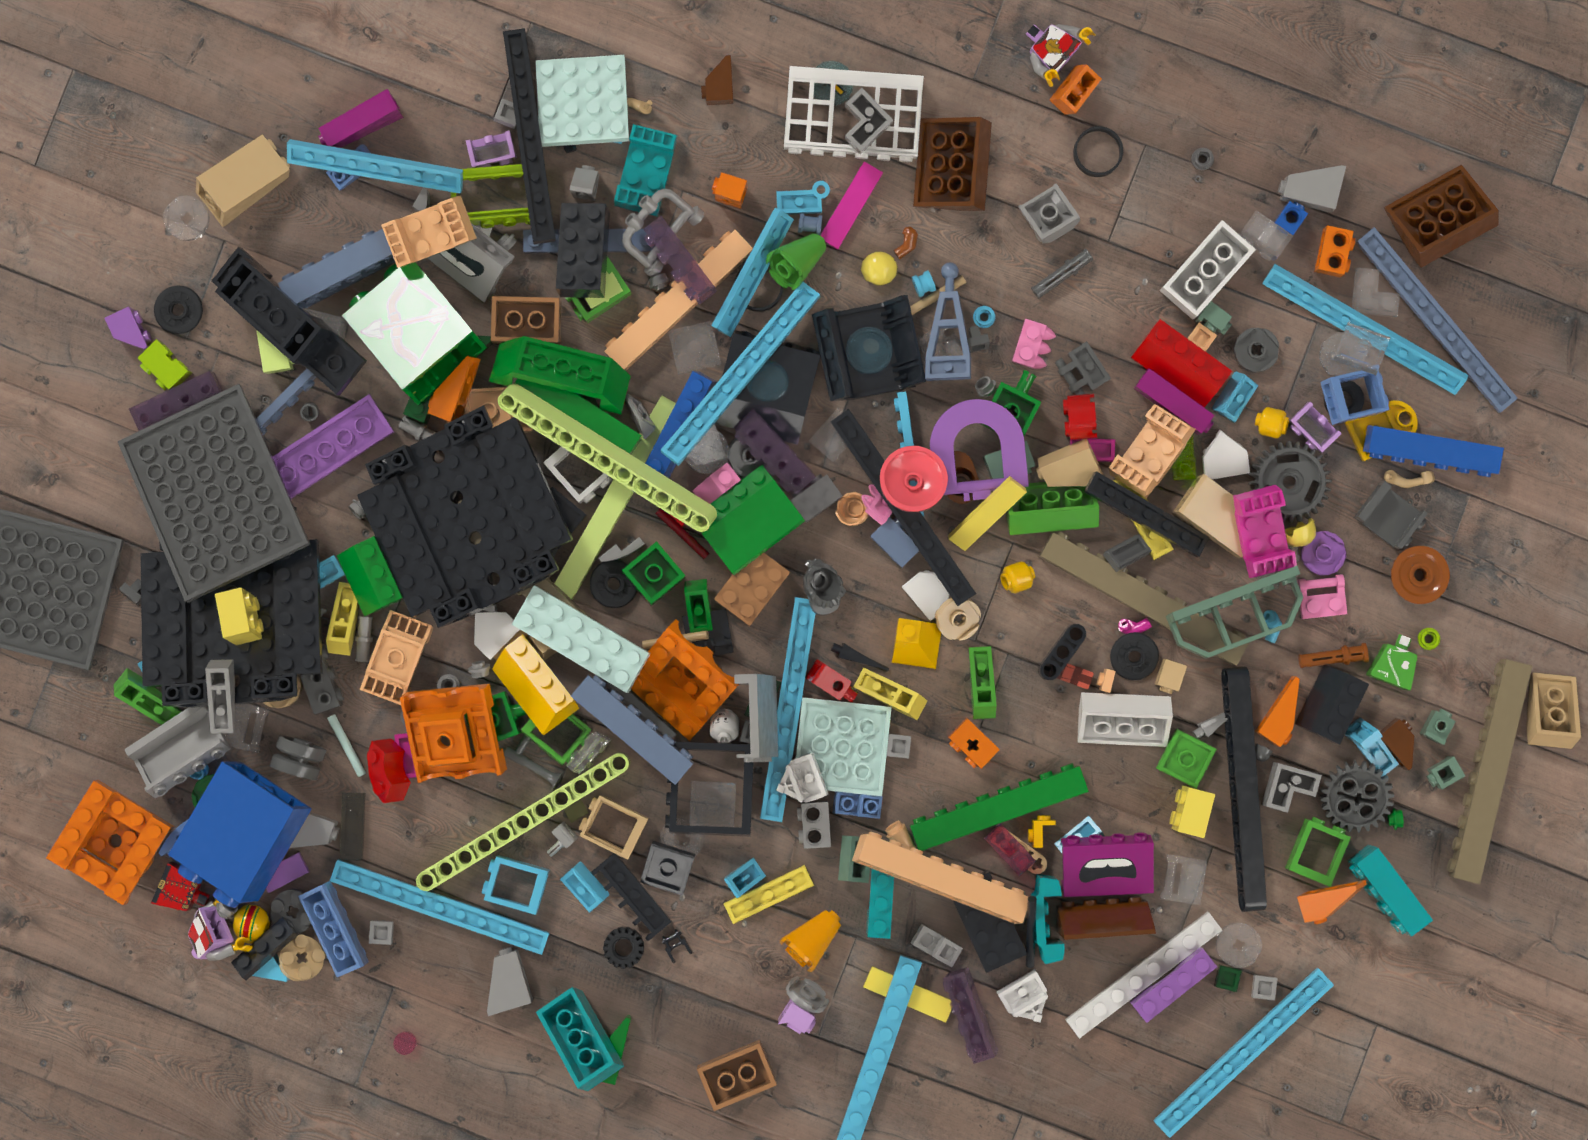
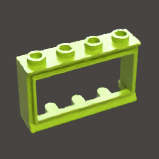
(507, 217)

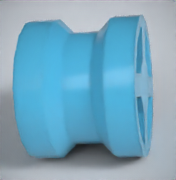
(923, 283)

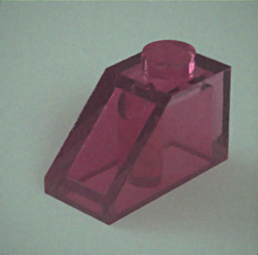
(1010, 849)

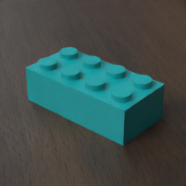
(1390, 891)
(580, 1039)

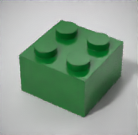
(653, 573)

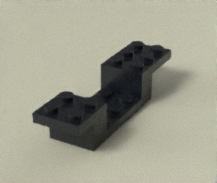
(285, 324)

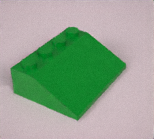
(751, 520)

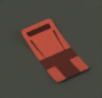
(1075, 676)

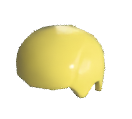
(879, 268)
(1301, 534)

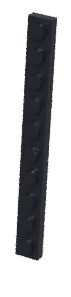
(529, 136)
(912, 522)

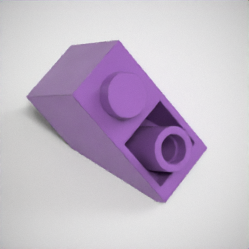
(127, 328)

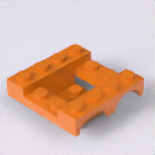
(676, 693)
(441, 713)
(91, 828)

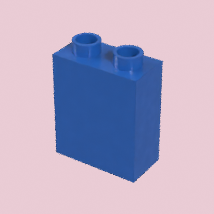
(238, 834)

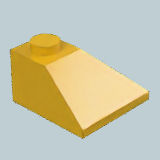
(916, 643)

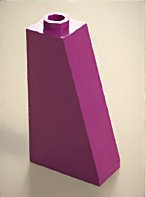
(361, 120)

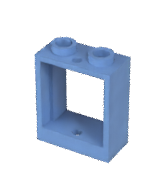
(1336, 402)

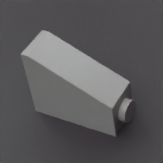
(1314, 188)
(316, 831)
(508, 983)

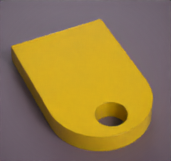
(1387, 419)

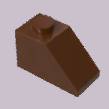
(718, 84)
(1399, 741)

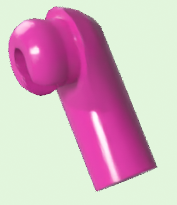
(1127, 626)

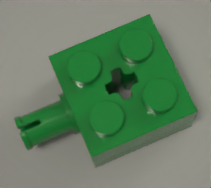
(1018, 399)
(506, 715)

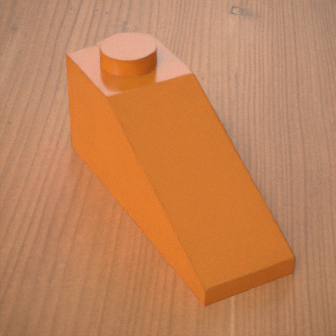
(452, 395)
(1279, 720)
(1323, 902)

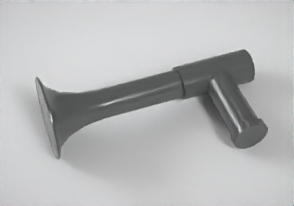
(517, 756)

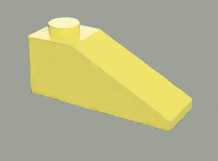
(343, 621)
(890, 693)

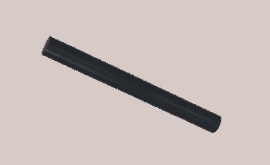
(1031, 931)

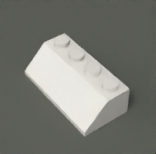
(1124, 719)

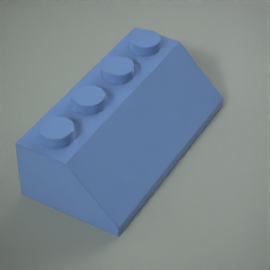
(333, 929)

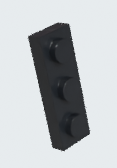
(264, 948)

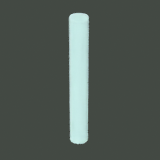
(346, 745)

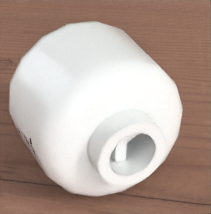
(724, 726)

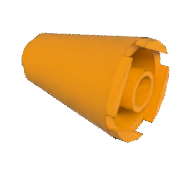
(812, 939)

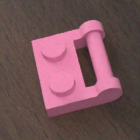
(1324, 604)

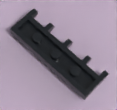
(633, 894)

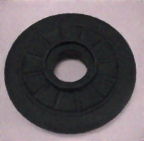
(164, 309)
(600, 589)
(1134, 642)

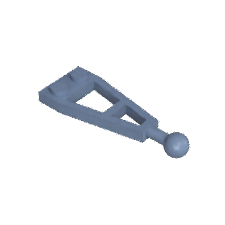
(948, 366)

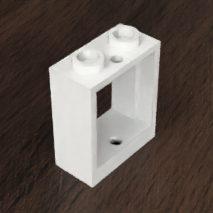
(588, 494)

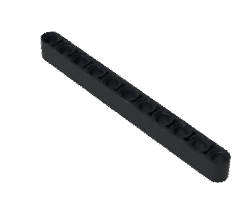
(1244, 789)

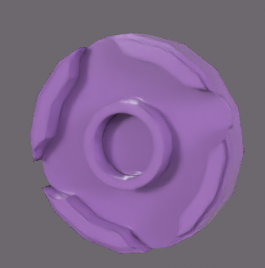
(1324, 554)

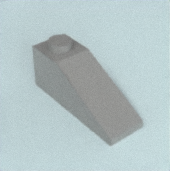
(221, 695)

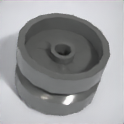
(299, 754)

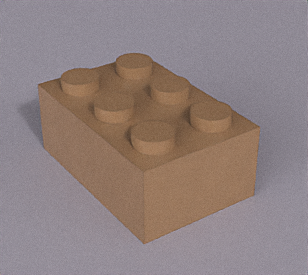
(526, 317)
(752, 588)
(736, 1075)

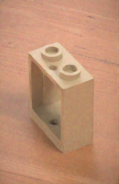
(634, 836)

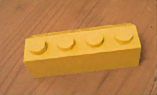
(534, 685)

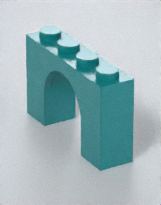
(880, 905)

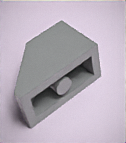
(585, 183)

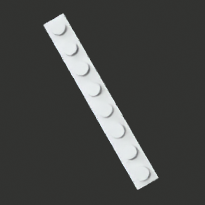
(1143, 974)

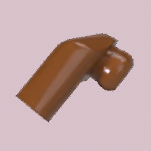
(909, 243)

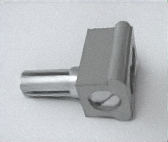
(565, 837)

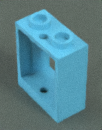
(538, 890)

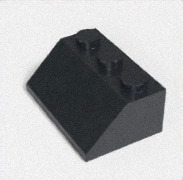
(1331, 704)

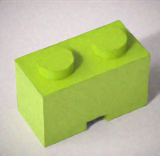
(158, 360)

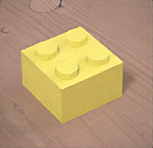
(239, 616)
(1192, 811)

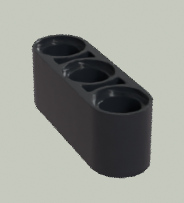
(1071, 645)

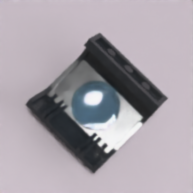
(869, 349)
(777, 390)

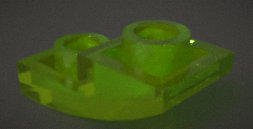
(1185, 465)

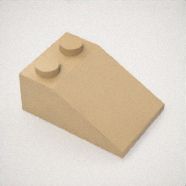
(1553, 711)

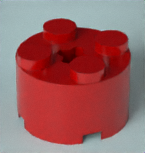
(1081, 417)

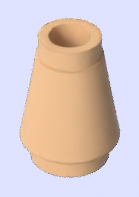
(899, 832)

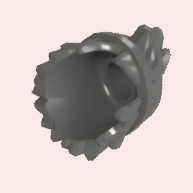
(822, 587)

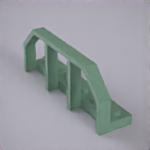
(1225, 599)

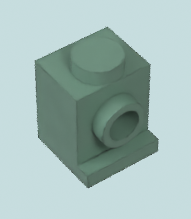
(1214, 318)
(1430, 727)
(1452, 773)

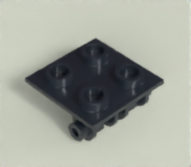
(719, 638)

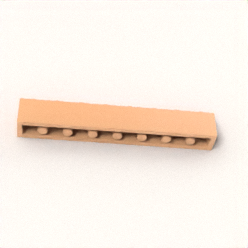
(675, 304)
(941, 878)

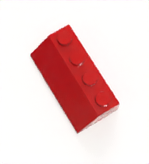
(1181, 363)

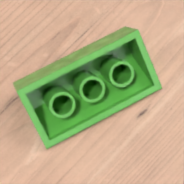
(1052, 510)

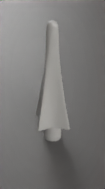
(1209, 726)

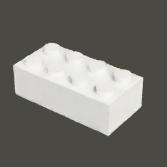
(1207, 270)

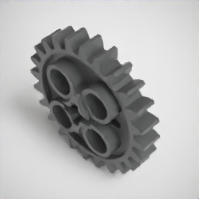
(1351, 814)

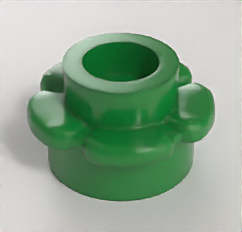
(1396, 819)

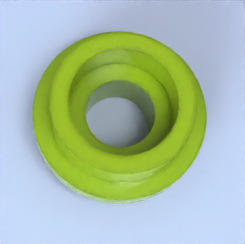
(1435, 638)

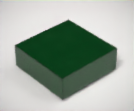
(1227, 978)

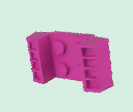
(1263, 531)

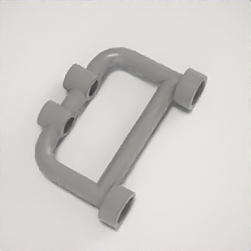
(635, 223)

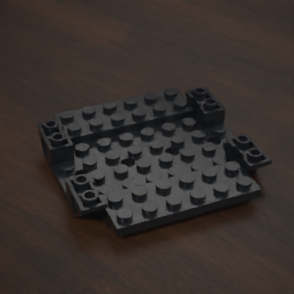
(430, 535)
(185, 636)

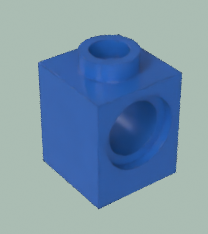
(1299, 213)

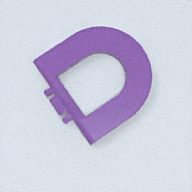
(1010, 439)

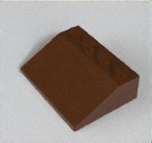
(952, 163)
(1442, 215)
(1104, 919)

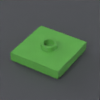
(1186, 758)

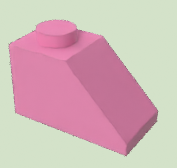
(717, 484)

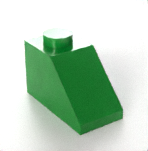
(698, 605)

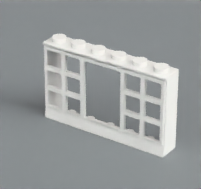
(852, 78)

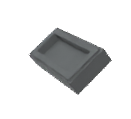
(1127, 552)

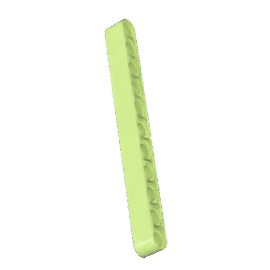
(596, 449)
(608, 511)
(515, 829)

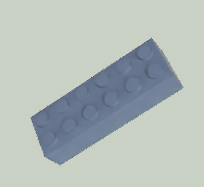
(338, 270)
(632, 729)

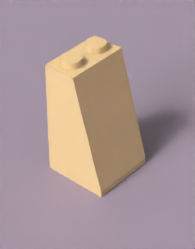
(241, 179)
(1211, 512)

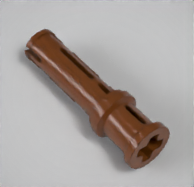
(1346, 658)

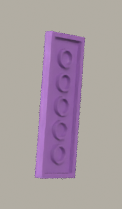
(332, 445)

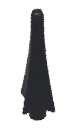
(848, 653)

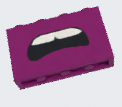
(1107, 865)

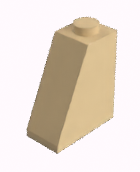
(1069, 465)

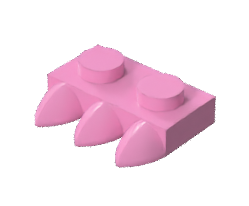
(1031, 344)
(876, 506)

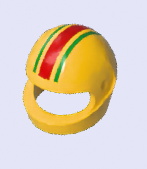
(250, 922)

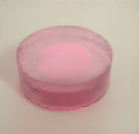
(405, 1043)

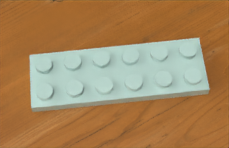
(581, 639)

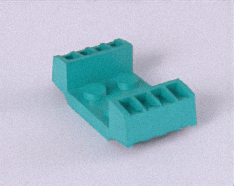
(645, 167)
(1052, 949)

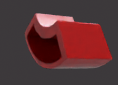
(387, 770)

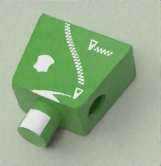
(1395, 664)

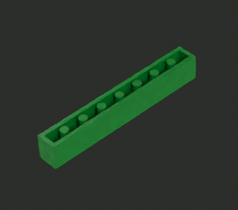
(999, 807)

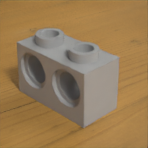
(820, 824)

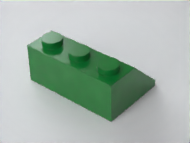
(369, 576)

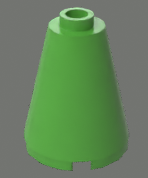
(795, 260)

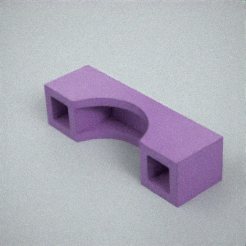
(1181, 979)

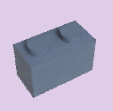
(895, 542)

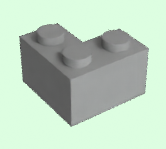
(871, 119)
(1283, 783)

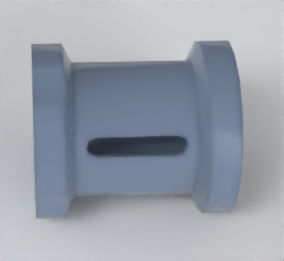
(810, 224)

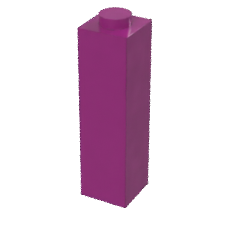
(1174, 401)

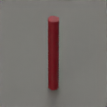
(682, 533)

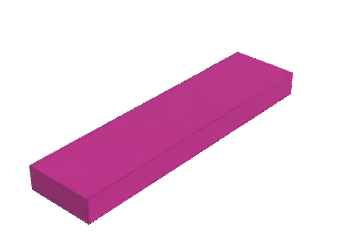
(851, 205)

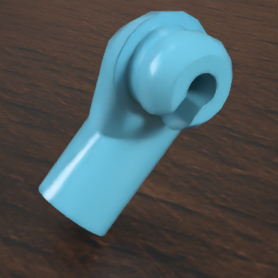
(1272, 621)

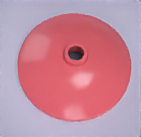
(918, 465)

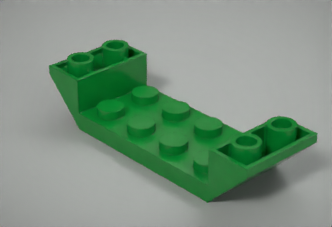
(562, 369)

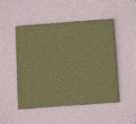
(575, 811)

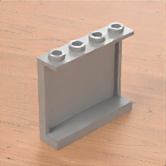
(762, 716)

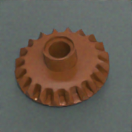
(1435, 574)

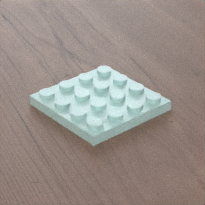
(582, 100)
(846, 743)

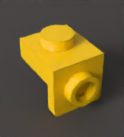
(1035, 834)

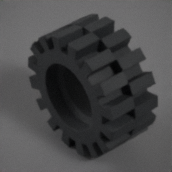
(623, 961)

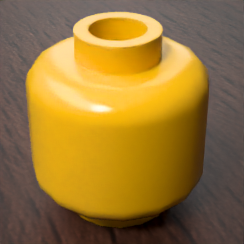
(1272, 422)
(1017, 577)

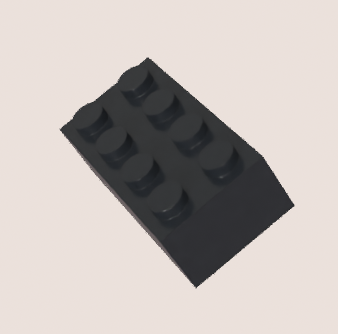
(582, 250)
(991, 936)

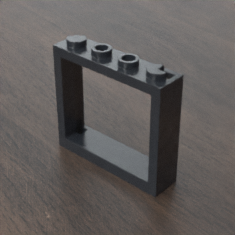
(672, 797)

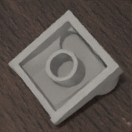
(1050, 214)

